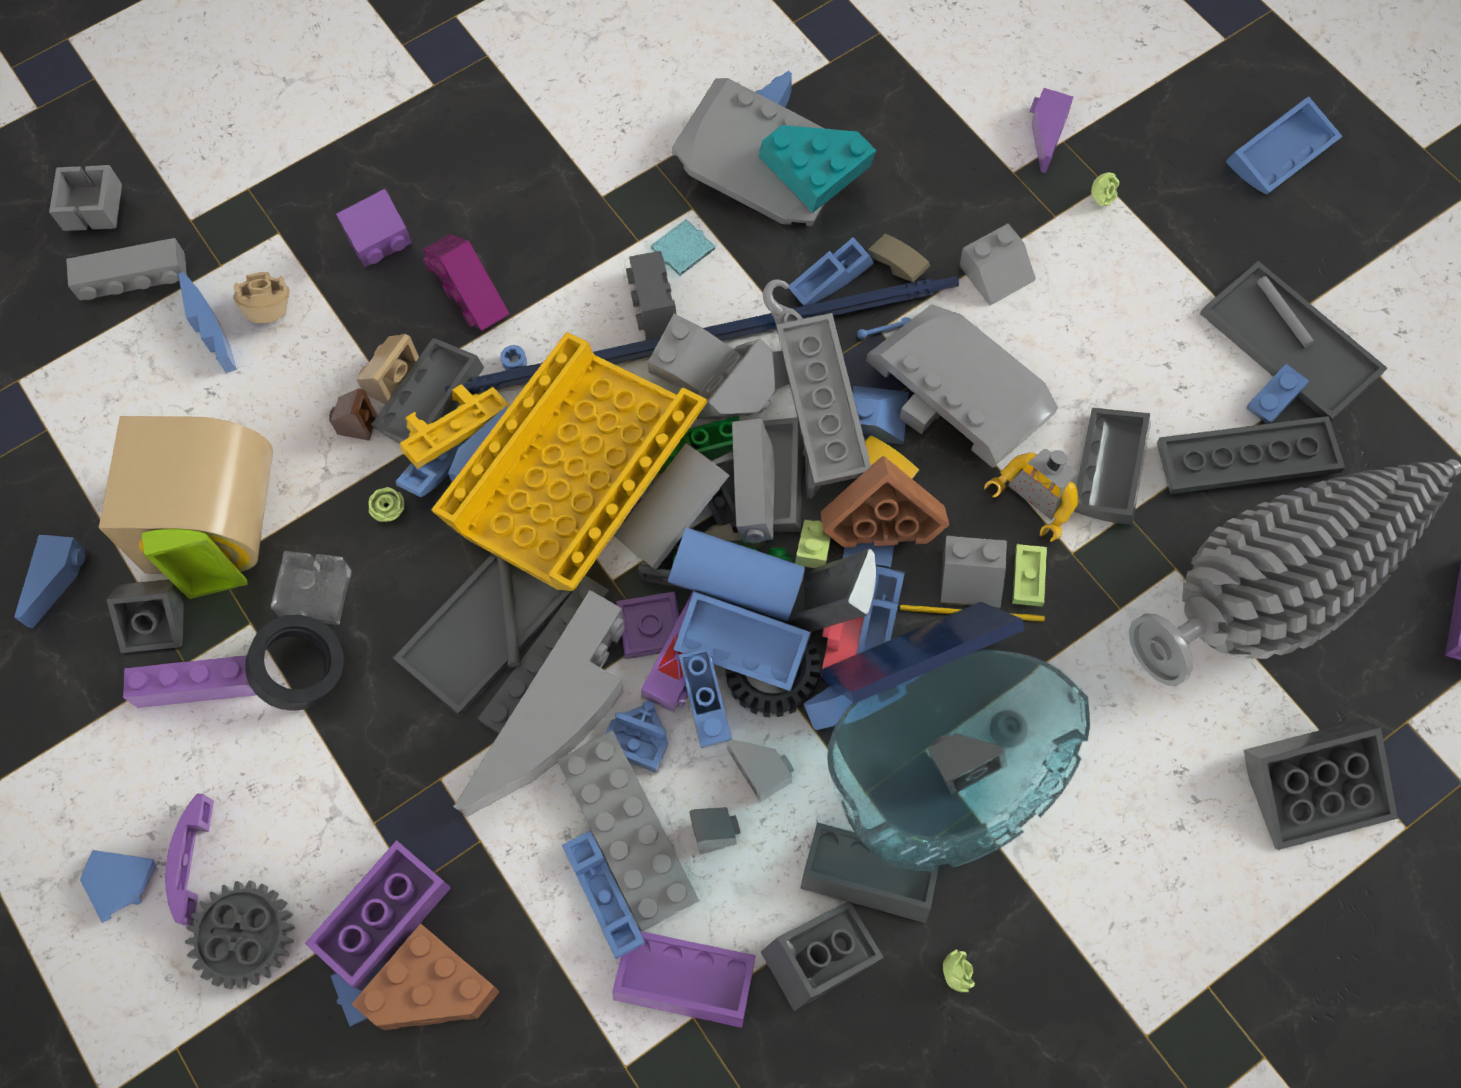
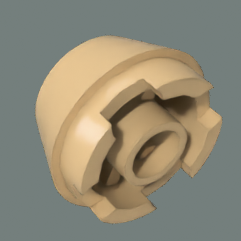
(262, 297)

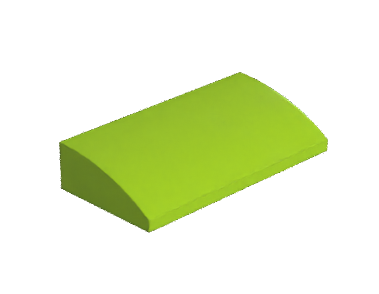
(191, 561)

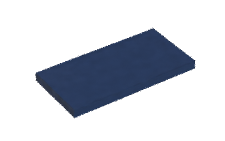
(921, 651)

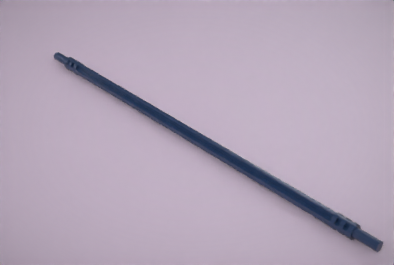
(732, 329)

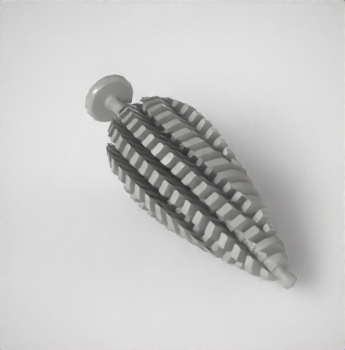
(1294, 567)

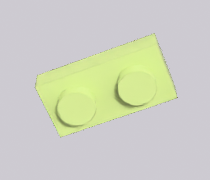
(813, 545)
(1029, 575)

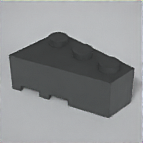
(651, 293)

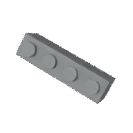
(126, 269)

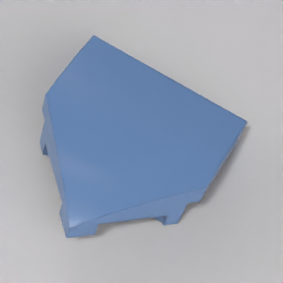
(641, 736)
(115, 881)

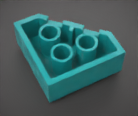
(816, 160)

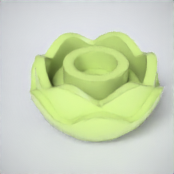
(1105, 188)
(380, 499)
(958, 971)

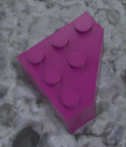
(465, 280)

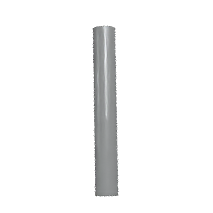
(1285, 311)

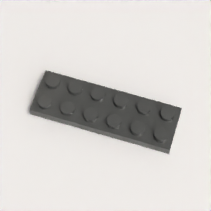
(1250, 455)

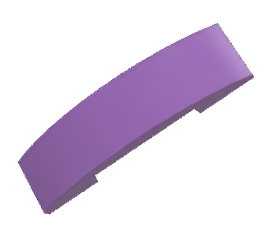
(194, 818)

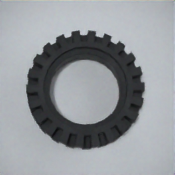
(781, 701)

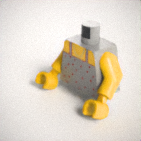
(1044, 483)

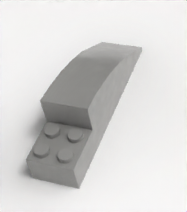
(557, 708)

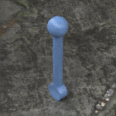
(862, 334)

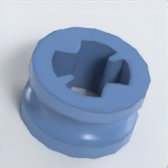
(508, 352)

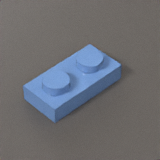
(1277, 394)

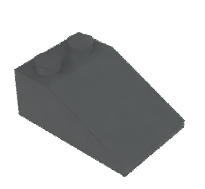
(821, 955)

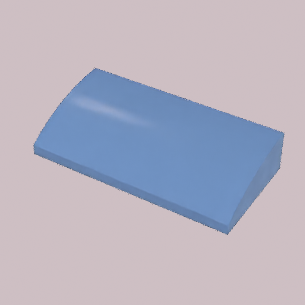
(1284, 147)
(743, 640)

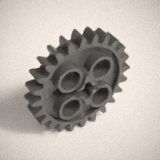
(233, 964)

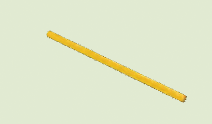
(951, 611)

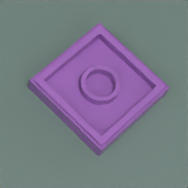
(647, 623)

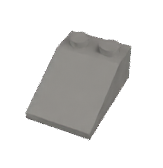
(687, 355)

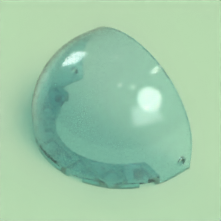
(894, 789)

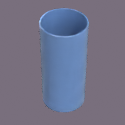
(736, 574)

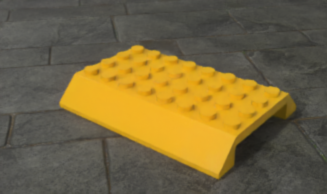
(566, 464)

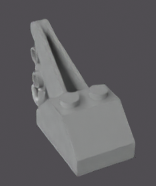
(749, 372)

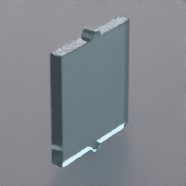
(683, 247)

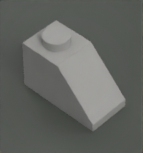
(761, 767)

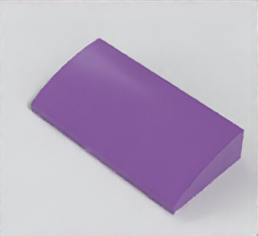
(686, 979)

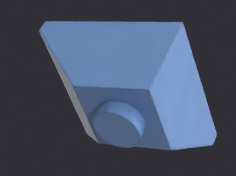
(880, 413)

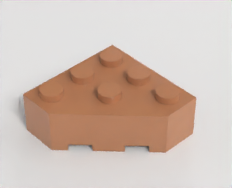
(884, 510)
(424, 986)

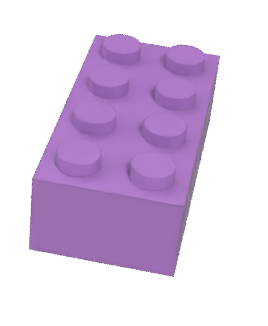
(377, 916)

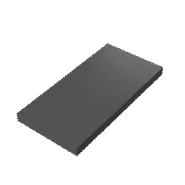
(1333, 364)
(465, 639)

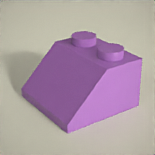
(374, 228)

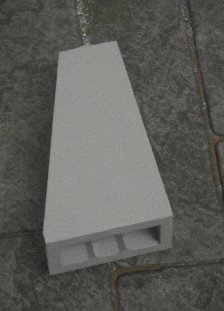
(753, 480)

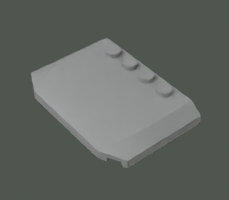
(724, 147)
(967, 380)

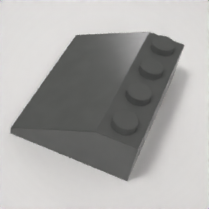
(1322, 783)

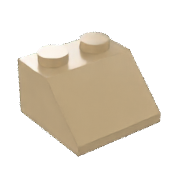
(388, 367)

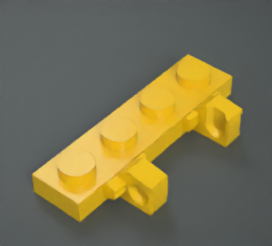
(436, 438)

